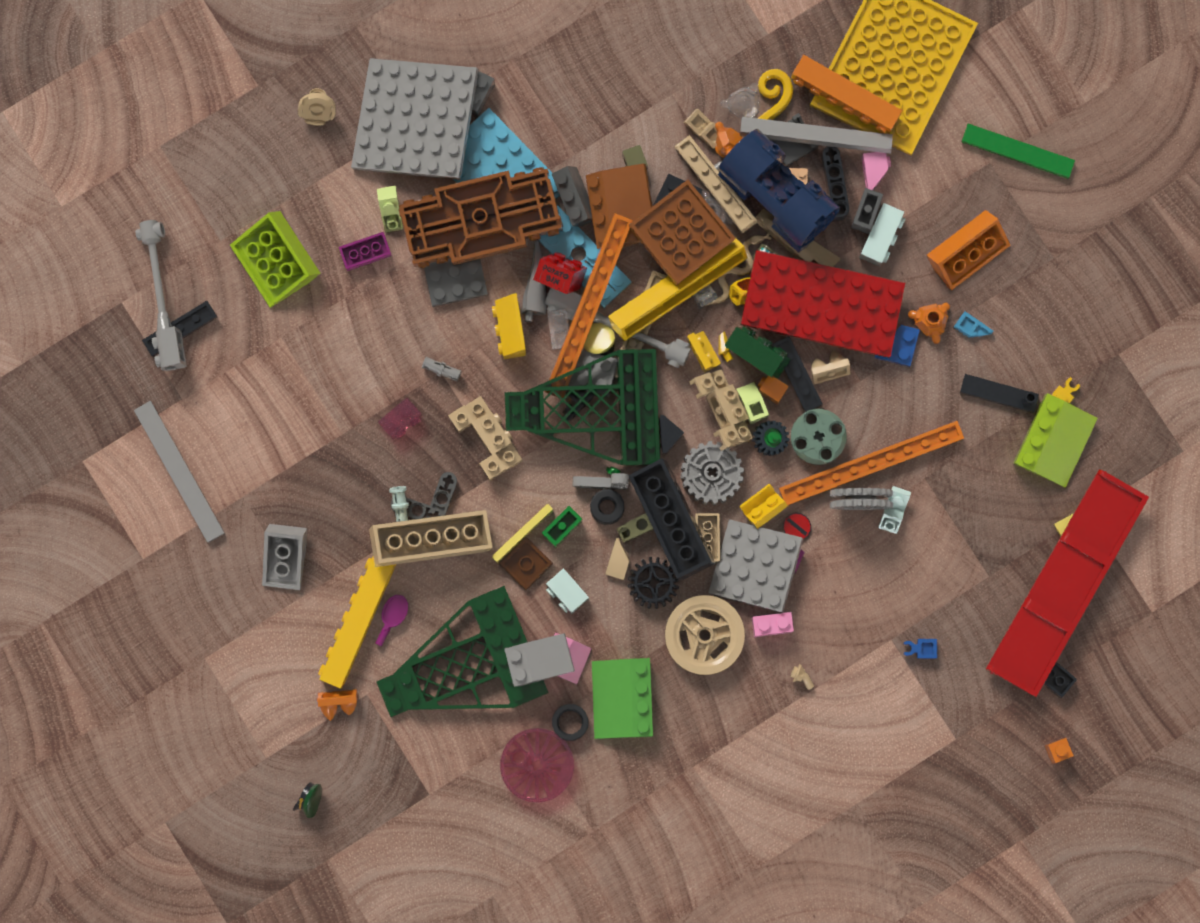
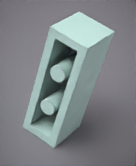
(882, 235)

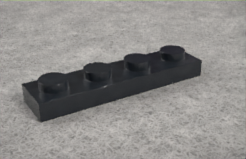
(186, 323)
(799, 377)

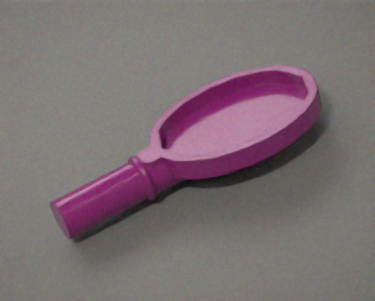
(392, 615)

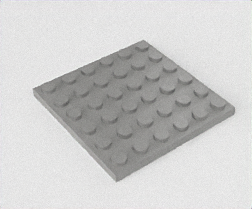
(415, 118)

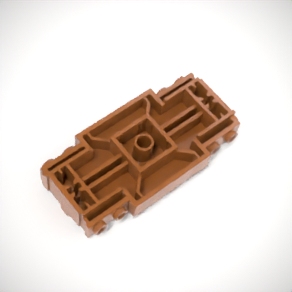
(480, 217)

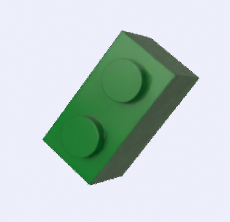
(562, 527)

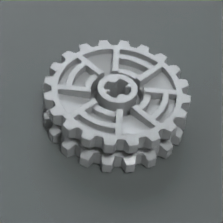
(711, 488)
(861, 499)

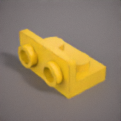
(703, 351)
(763, 506)

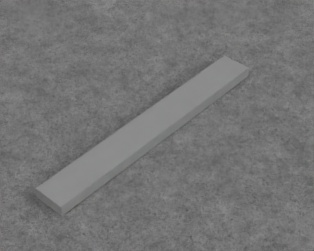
(818, 135)
(179, 471)

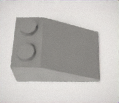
(284, 556)
(539, 660)

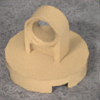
(316, 107)

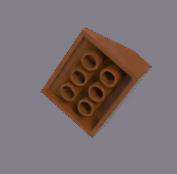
(619, 192)

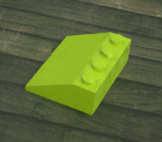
(274, 258)
(1055, 440)

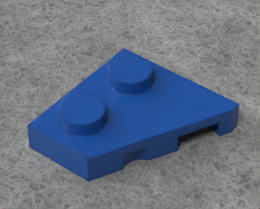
(903, 346)

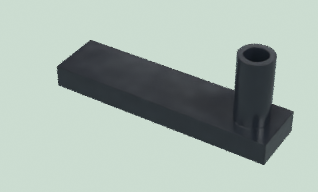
(999, 393)

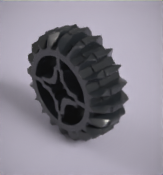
(644, 584)

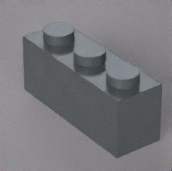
(573, 195)

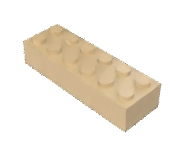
(430, 538)

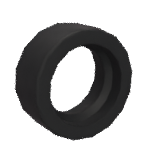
(555, 722)

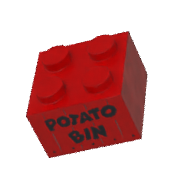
(560, 273)

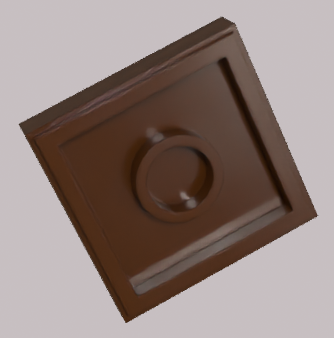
(526, 563)

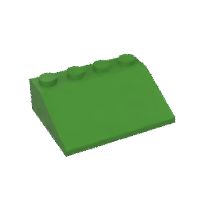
(622, 698)

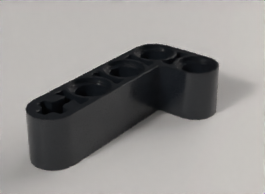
(837, 182)

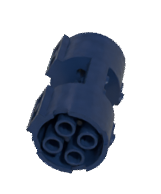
(798, 208)

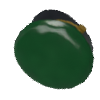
(309, 799)

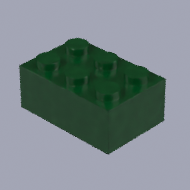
(758, 351)

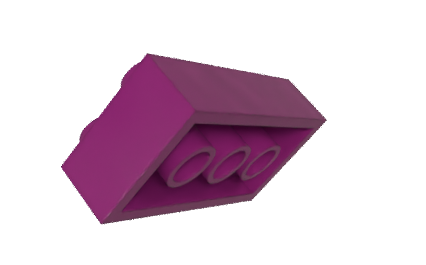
(365, 251)

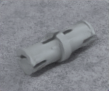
(441, 369)

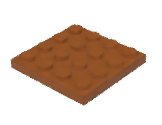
(682, 232)

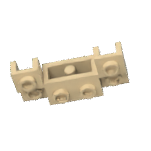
(726, 407)
(491, 433)

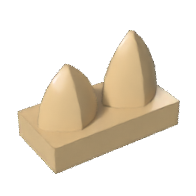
(837, 367)

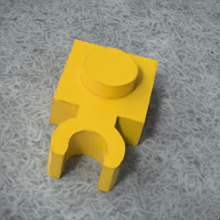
(1064, 393)

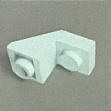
(893, 516)

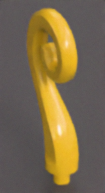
(786, 97)

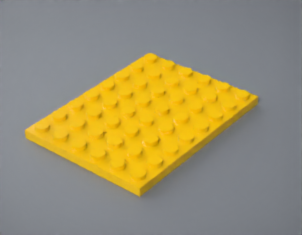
(904, 57)

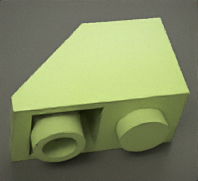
(389, 208)
(752, 403)

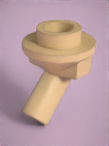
(799, 674)

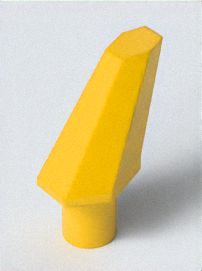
(722, 350)

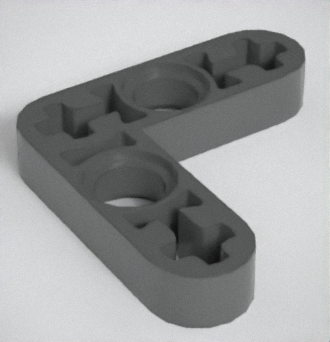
(435, 506)

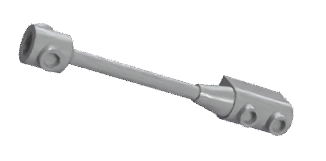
(168, 338)
(675, 352)

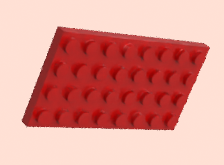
(822, 304)

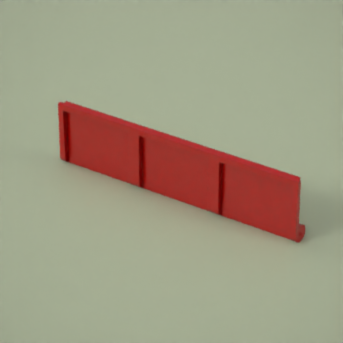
(1067, 583)

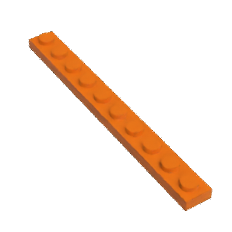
(590, 300)
(871, 463)

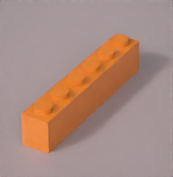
(846, 95)

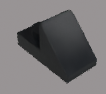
(575, 399)

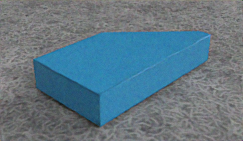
(971, 326)

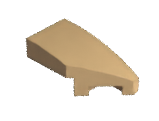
(618, 561)

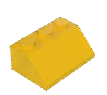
(509, 327)

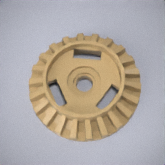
(727, 630)

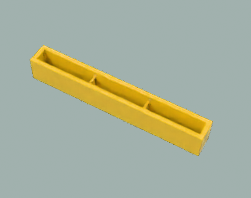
(666, 295)
(356, 624)

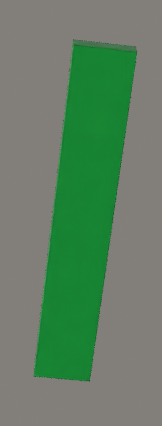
(1018, 151)

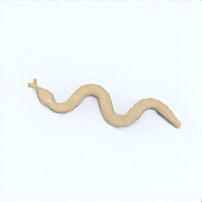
(739, 271)

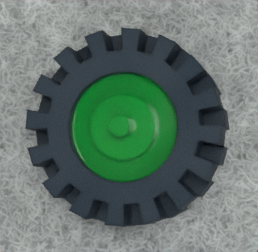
(770, 438)

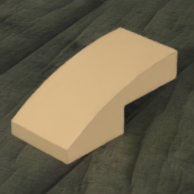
(702, 127)

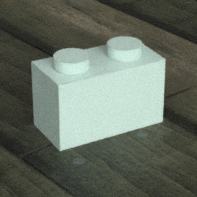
(566, 591)

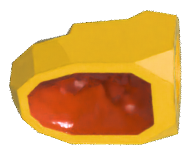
(738, 291)

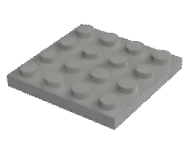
(756, 566)

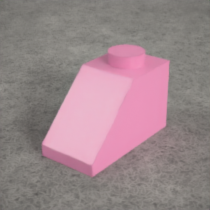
(874, 168)

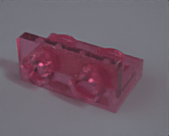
(400, 419)

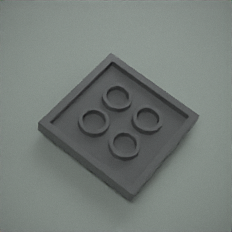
(456, 282)

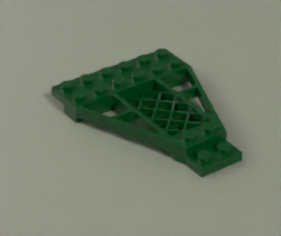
(636, 414)
(500, 630)

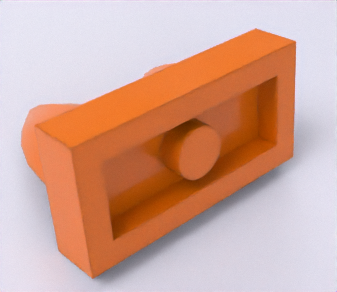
(329, 700)

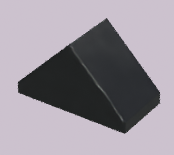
(669, 434)

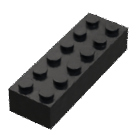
(671, 519)

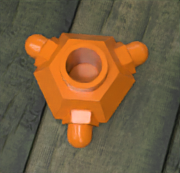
(726, 139)
(931, 320)

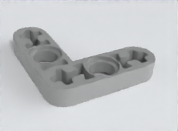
(616, 482)

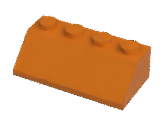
(968, 249)

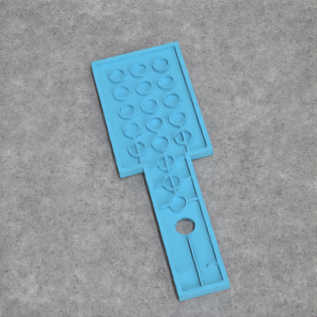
(497, 149)

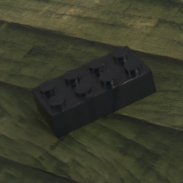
(1059, 680)

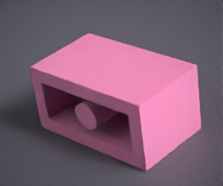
(772, 624)

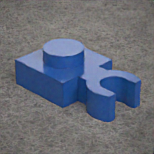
(924, 648)

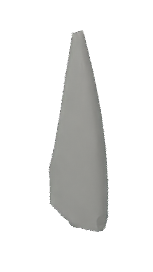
(535, 292)

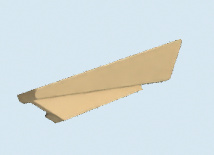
(813, 253)

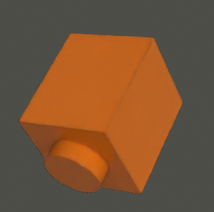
(772, 389)
(1059, 750)

